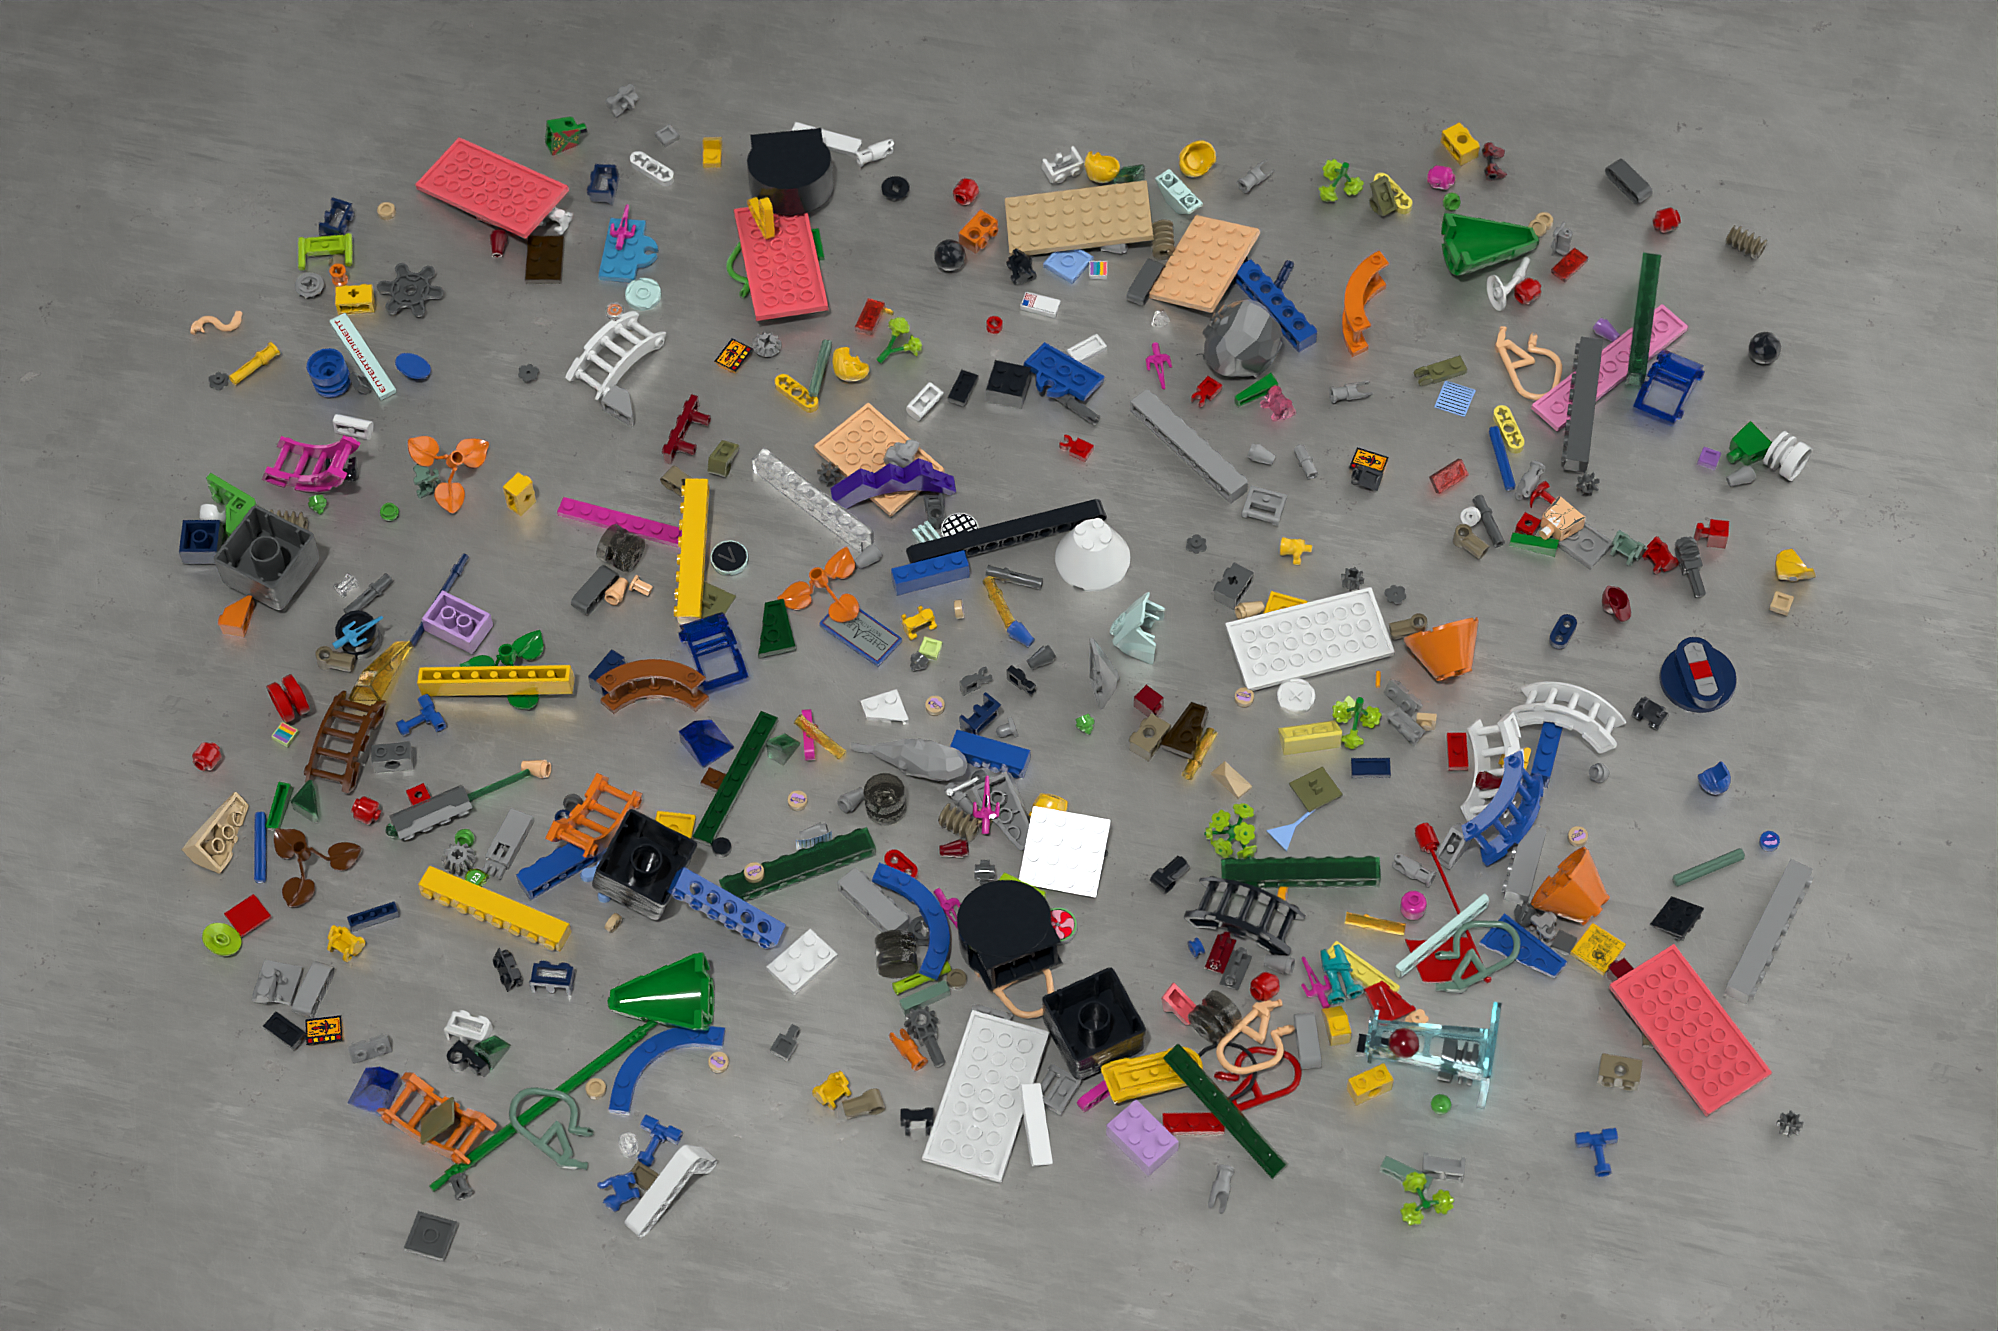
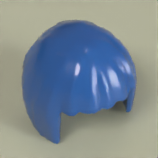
(1715, 779)

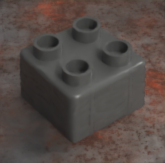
(267, 557)

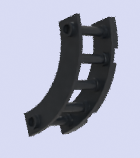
(1204, 919)

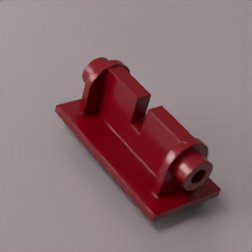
(1220, 953)

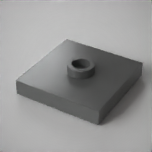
(430, 1236)

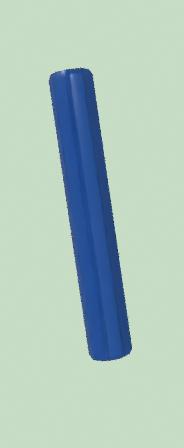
(1502, 458)
(260, 848)

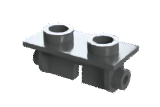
(1236, 969)

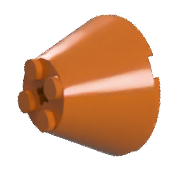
(1446, 649)
(1574, 890)

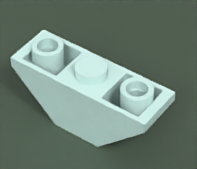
(1177, 194)

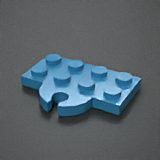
(623, 264)

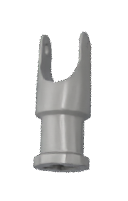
(1253, 178)
(1348, 392)
(1530, 480)
(1413, 869)
(1221, 1187)

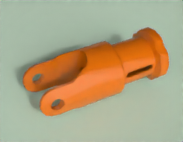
(908, 1050)

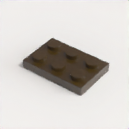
(544, 260)

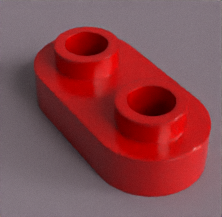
(903, 864)

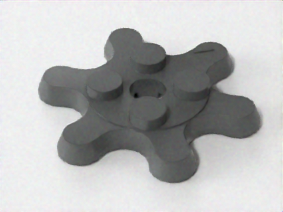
(407, 280)

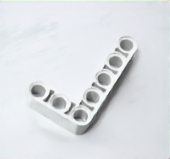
(667, 1185)

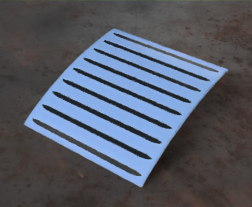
(1454, 398)
(806, 843)

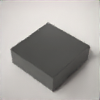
(360, 383)
(1563, 943)

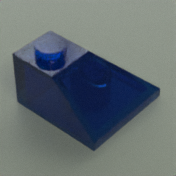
(705, 741)
(375, 1089)

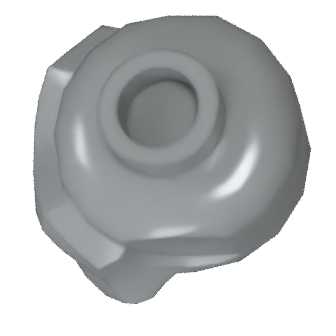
(901, 454)

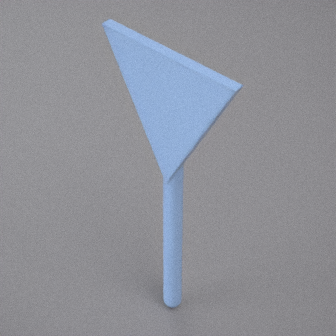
(1283, 834)

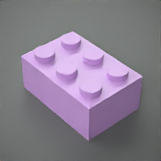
(457, 622)
(1142, 1137)

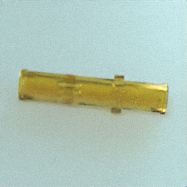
(996, 595)
(814, 732)
(1202, 749)
(1375, 923)

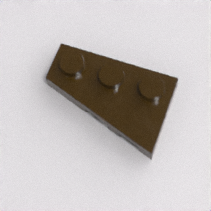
(1186, 732)

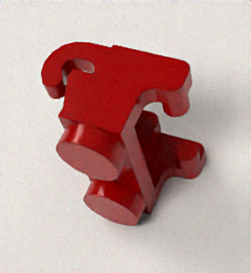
(1660, 555)

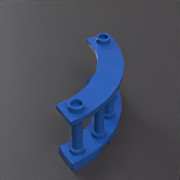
(1524, 817)

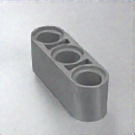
(313, 989)
(1307, 1040)

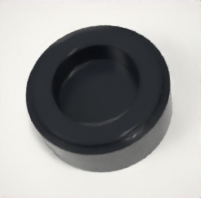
(721, 847)

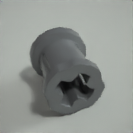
(460, 1186)

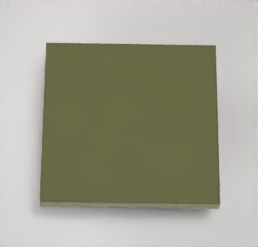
(715, 600)
(1315, 789)
(437, 1120)

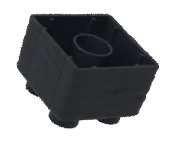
(642, 864)
(1093, 1023)

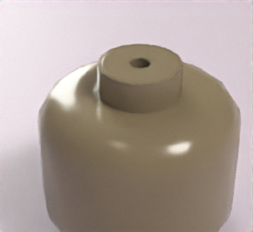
(337, 259)

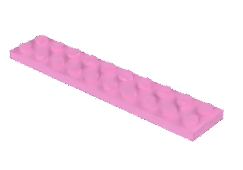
(1613, 367)

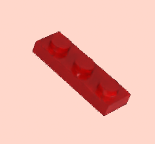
(1193, 1124)

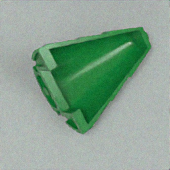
(1482, 242)
(670, 995)

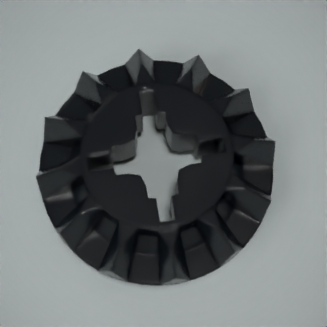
(900, 184)

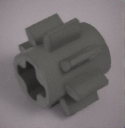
(831, 478)
(1590, 487)
(1352, 578)
(984, 871)
(1524, 913)
(1789, 1123)

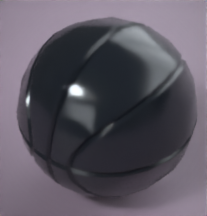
(949, 255)
(1764, 348)

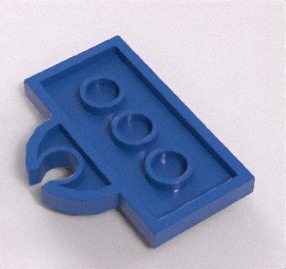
(1062, 373)

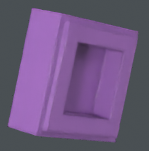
(1709, 458)

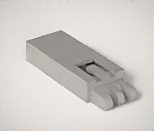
(511, 834)

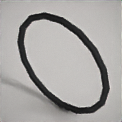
(1251, 1058)

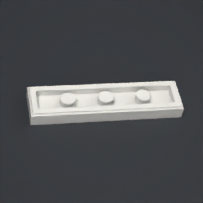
(835, 141)
(1035, 1124)

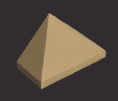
(1231, 780)

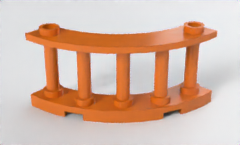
(1360, 289)
(566, 828)
(467, 1118)

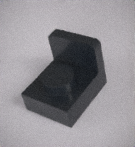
(1366, 477)

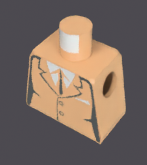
(1561, 520)

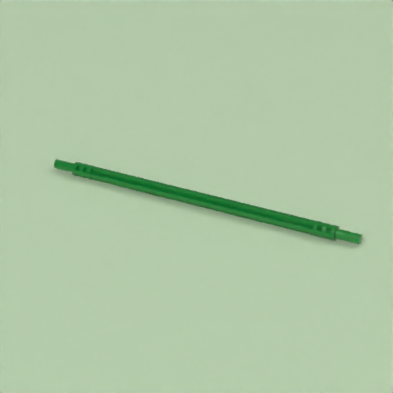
(546, 1102)

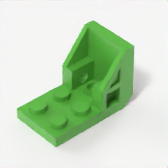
(236, 501)

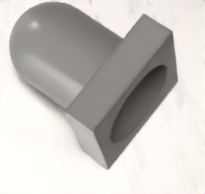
(1007, 729)

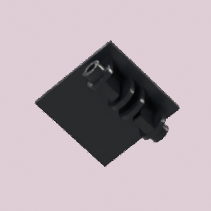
(1677, 917)

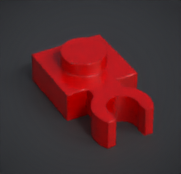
(1206, 389)
(1078, 449)

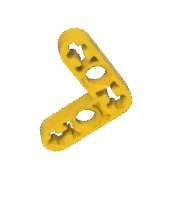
(763, 215)

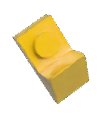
(712, 152)

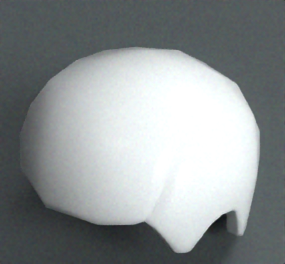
(210, 512)

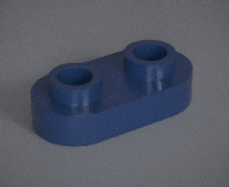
(1561, 632)

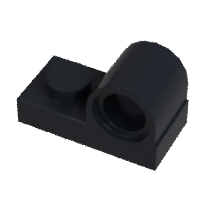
(468, 1058)

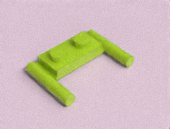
(325, 246)

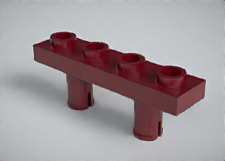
(683, 423)

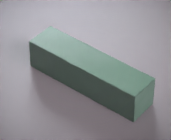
(925, 997)
(1399, 1171)

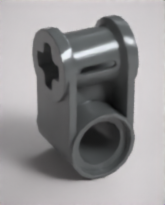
(935, 510)

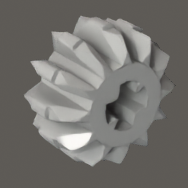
(457, 865)

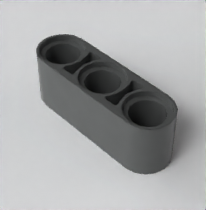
(1628, 181)
(1142, 285)
(593, 591)

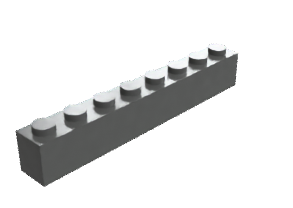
(1583, 404)

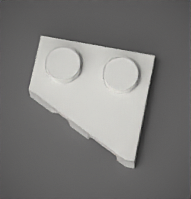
(885, 707)

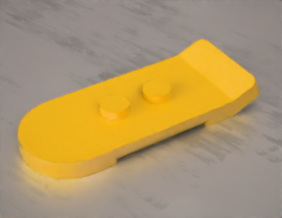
(1142, 1075)

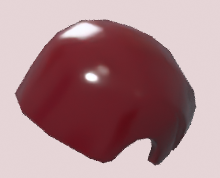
(1403, 1043)

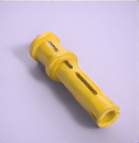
(261, 358)

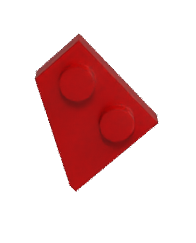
(1388, 1002)

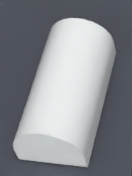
(924, 401)
(352, 426)

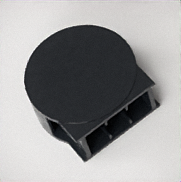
(790, 170)
(1006, 932)

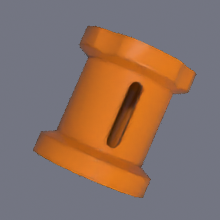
(336, 280)

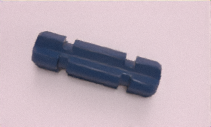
(1284, 274)

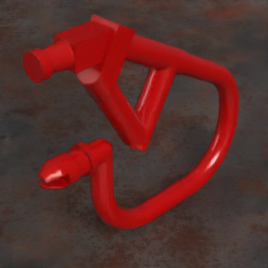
(1259, 1097)

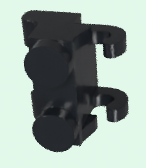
(1021, 267)
(352, 470)
(1650, 711)
(917, 1119)

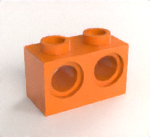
(978, 231)

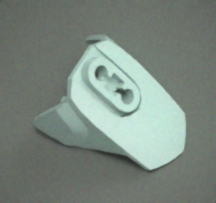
(1128, 633)

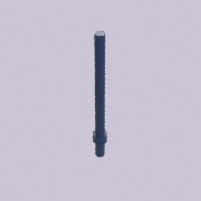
(456, 571)

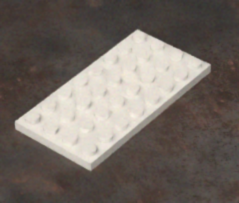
(1309, 639)
(983, 1096)

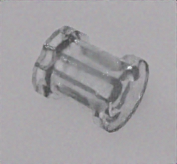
(346, 585)
(627, 1139)

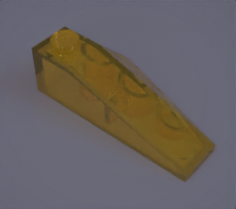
(379, 674)

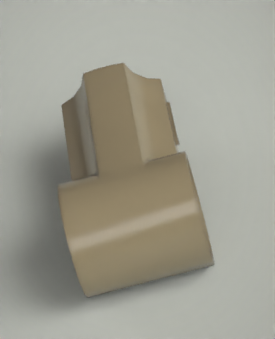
(1470, 542)
(1407, 627)
(335, 659)
(870, 1102)

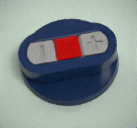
(1697, 676)

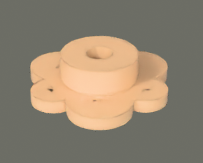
(1420, 1014)

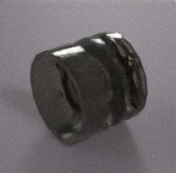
(620, 548)
(885, 799)
(896, 954)
(1214, 1017)

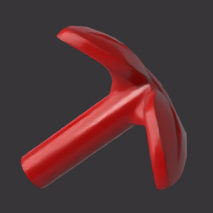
(1540, 491)

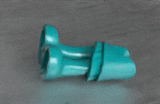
(1339, 965)

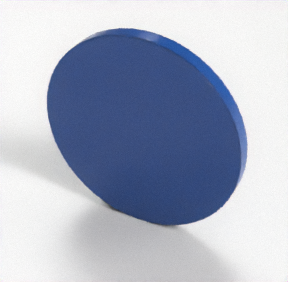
(412, 365)

